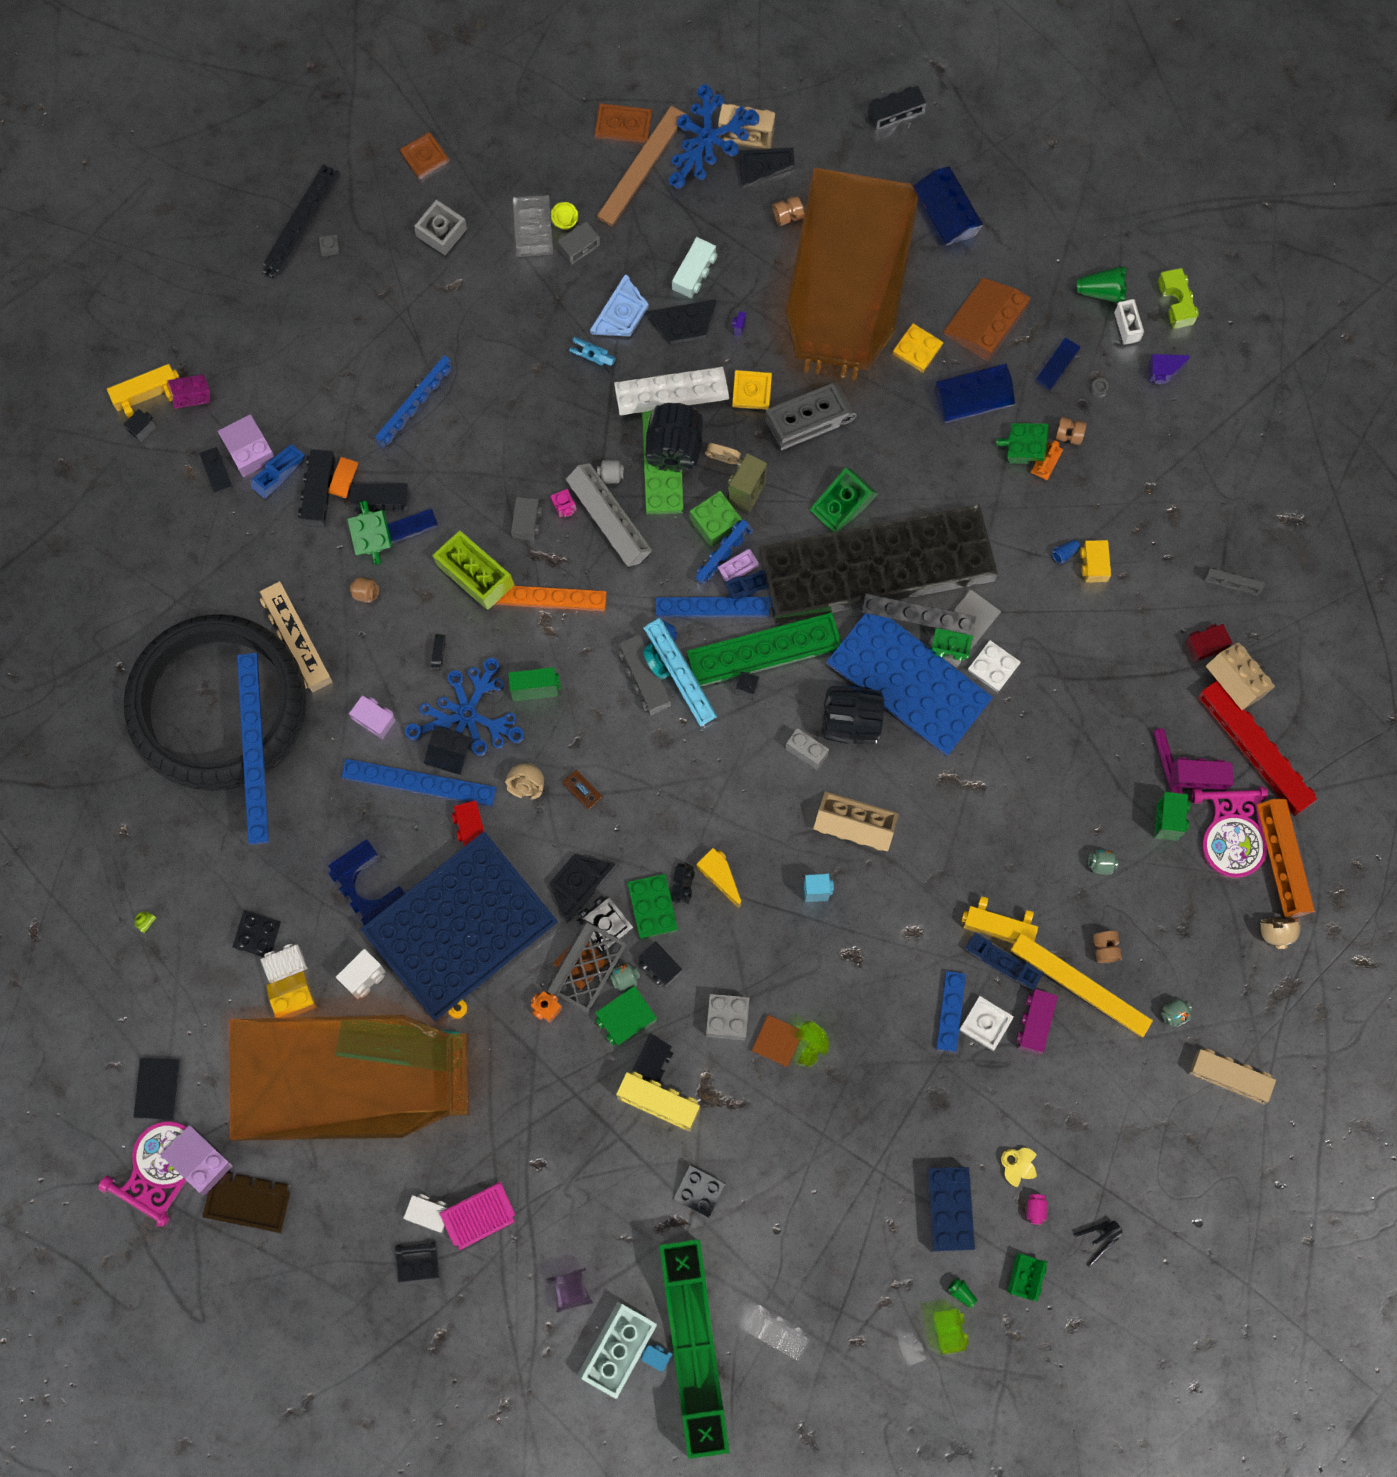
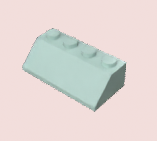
(616, 1350)

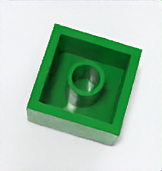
(1172, 816)

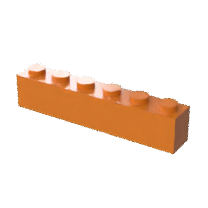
(1285, 858)

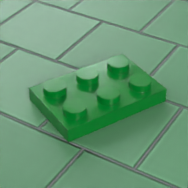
(652, 906)

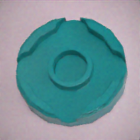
(655, 662)

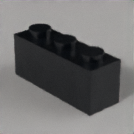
(896, 107)
(381, 497)

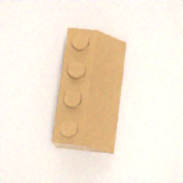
(856, 821)

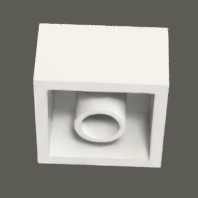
(361, 974)

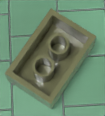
(747, 483)

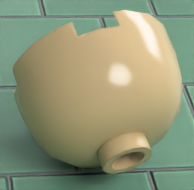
(525, 780)
(1280, 931)

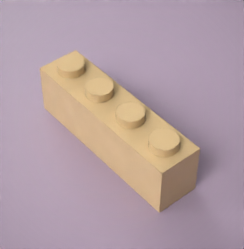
(1232, 1076)

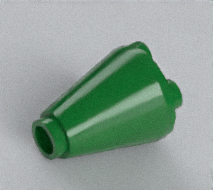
(1105, 285)

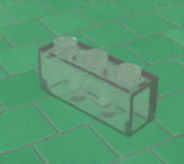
(776, 1333)

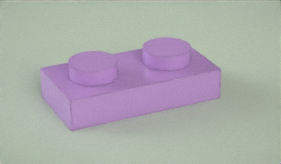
(738, 565)

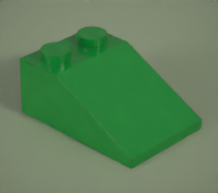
(843, 500)

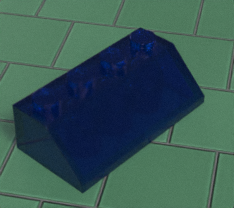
(948, 206)
(975, 393)

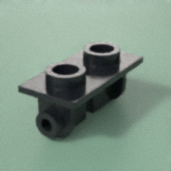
(684, 874)

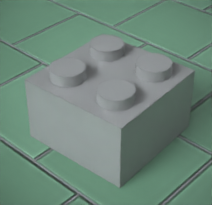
(440, 227)
(727, 1017)

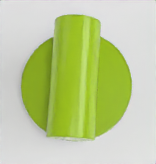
(144, 920)

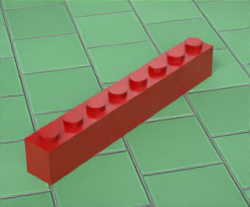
(1258, 748)

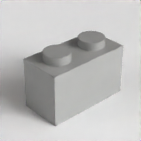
(807, 749)

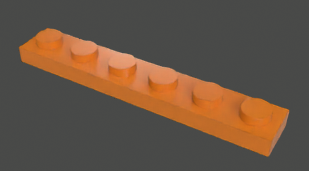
(554, 598)

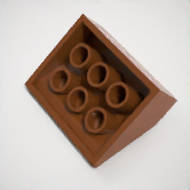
(987, 317)

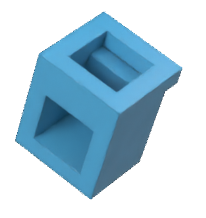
(655, 1357)

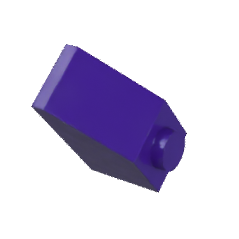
(1165, 367)

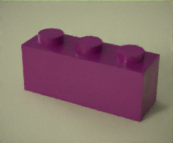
(1202, 774)
(1036, 1022)

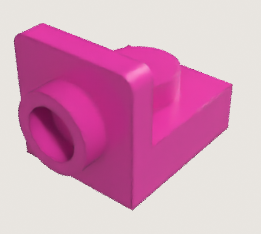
(563, 503)

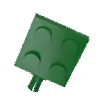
(1026, 442)

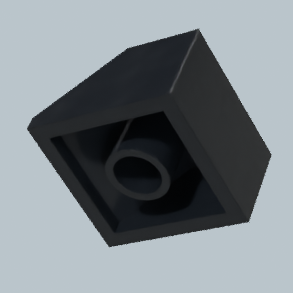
(447, 750)
(653, 1058)

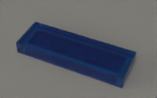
(1057, 364)
(412, 525)

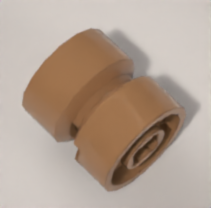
(788, 210)
(1077, 431)
(1107, 953)

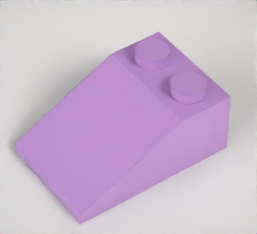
(246, 445)
(196, 1160)

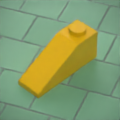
(717, 871)

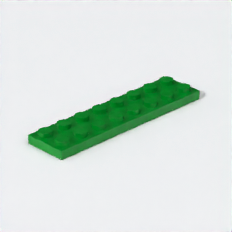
(764, 649)

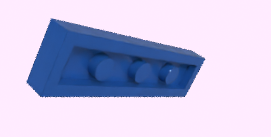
(951, 1011)

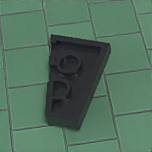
(764, 163)

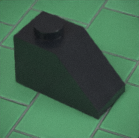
(216, 470)

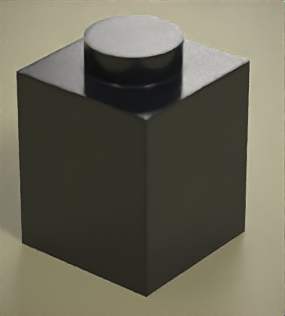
(140, 425)
(747, 685)

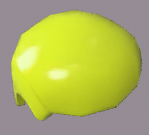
(564, 215)

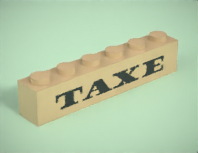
(295, 635)

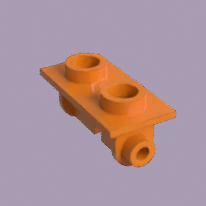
(1044, 468)

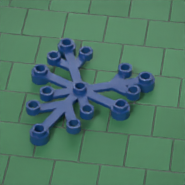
(708, 135)
(445, 721)

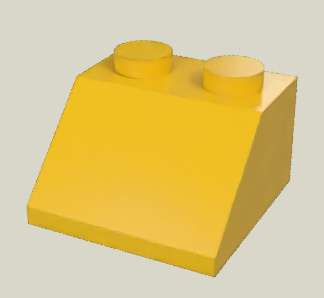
(291, 996)

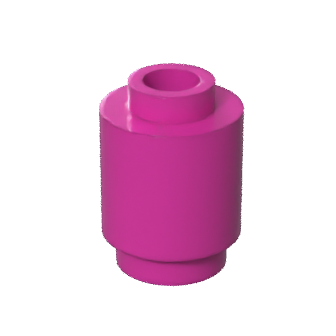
(1037, 1209)

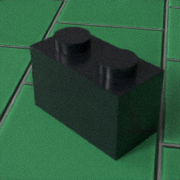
(660, 965)

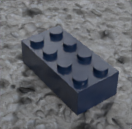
(950, 1209)

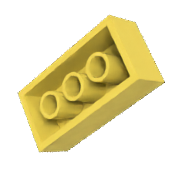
(658, 1101)

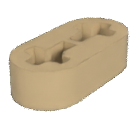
(722, 453)

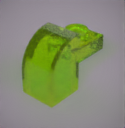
(816, 1042)

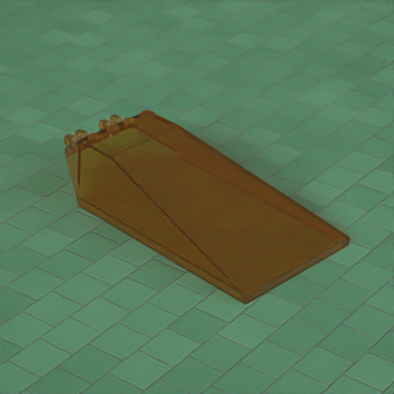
(849, 269)

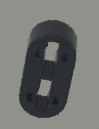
(438, 651)

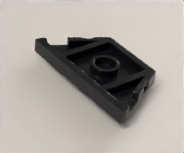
(684, 322)
(578, 882)

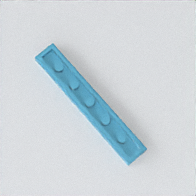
(680, 671)

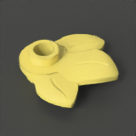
(1020, 1167)

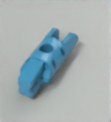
(600, 354)

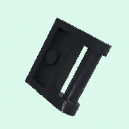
(418, 1268)

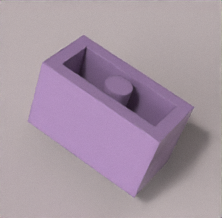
(372, 717)

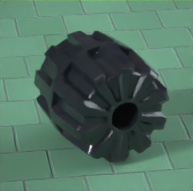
(674, 437)
(853, 715)

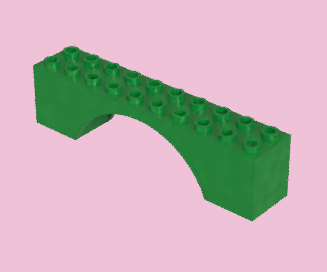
(694, 1349)

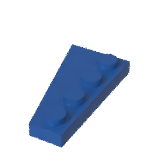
(705, 572)

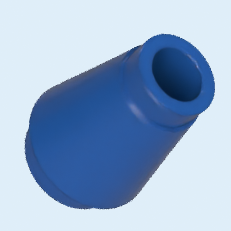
(1065, 551)

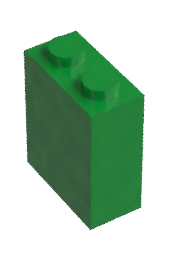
(534, 684)
(625, 1017)

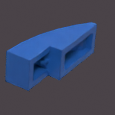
(277, 471)

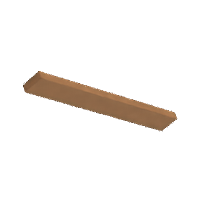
(640, 167)

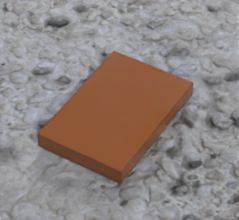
(623, 123)

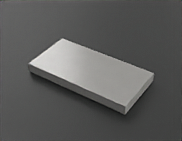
(985, 615)

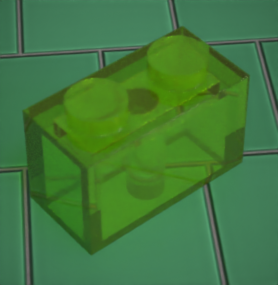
(950, 1331)

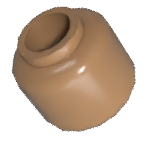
(364, 589)

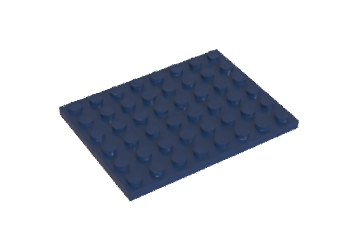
(459, 926)

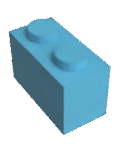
(818, 887)

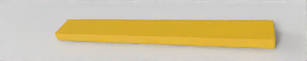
(1081, 985)

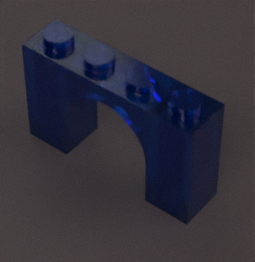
(346, 871)

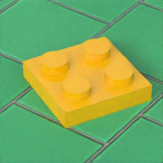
(917, 348)
(752, 390)

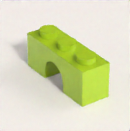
(1176, 284)

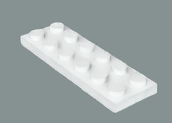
(683, 388)

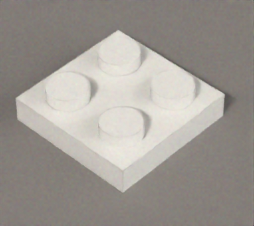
(994, 666)
(986, 1023)

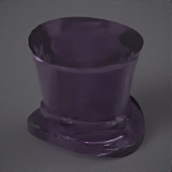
(570, 1290)

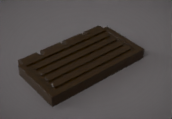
(248, 1204)

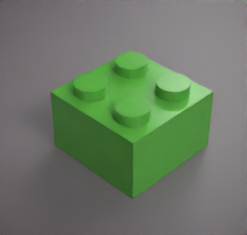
(714, 518)

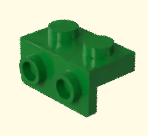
(951, 643)
(1027, 1277)

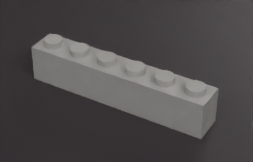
(608, 515)

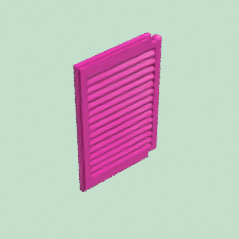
(478, 1216)

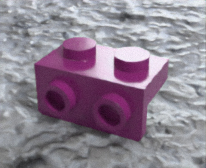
(189, 391)

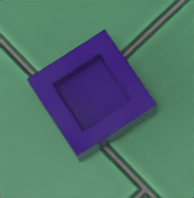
(738, 323)

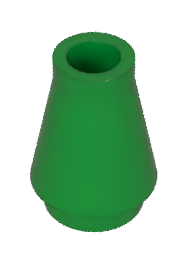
(961, 1291)

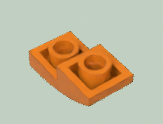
(343, 477)

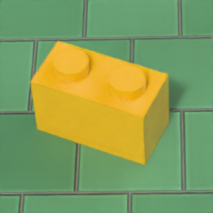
(1096, 561)

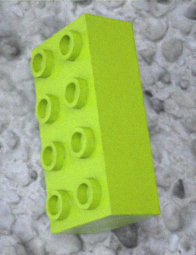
(473, 570)

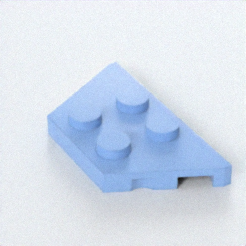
(621, 312)

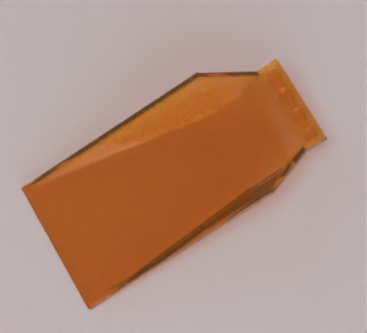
(343, 1077)

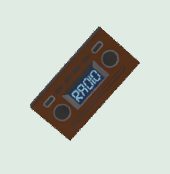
(582, 790)

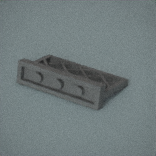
(570, 959)

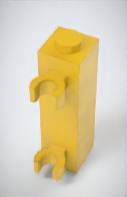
(142, 388)
(997, 925)

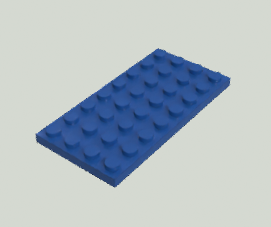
(915, 683)

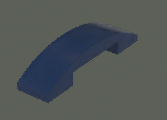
(746, 586)
(1003, 962)

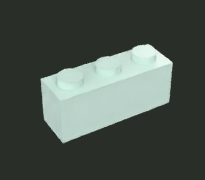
(694, 268)

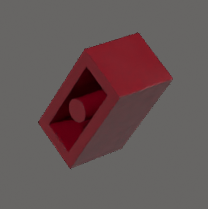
(1209, 642)

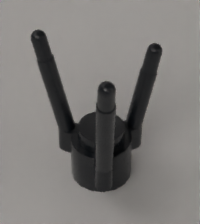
(1110, 1231)

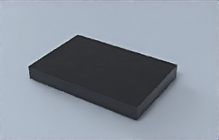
(157, 1089)

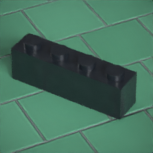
(317, 485)

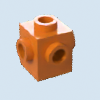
(550, 1011)

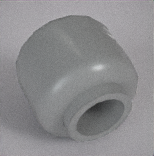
(610, 471)

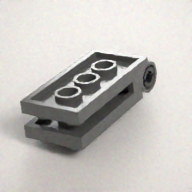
(809, 415)

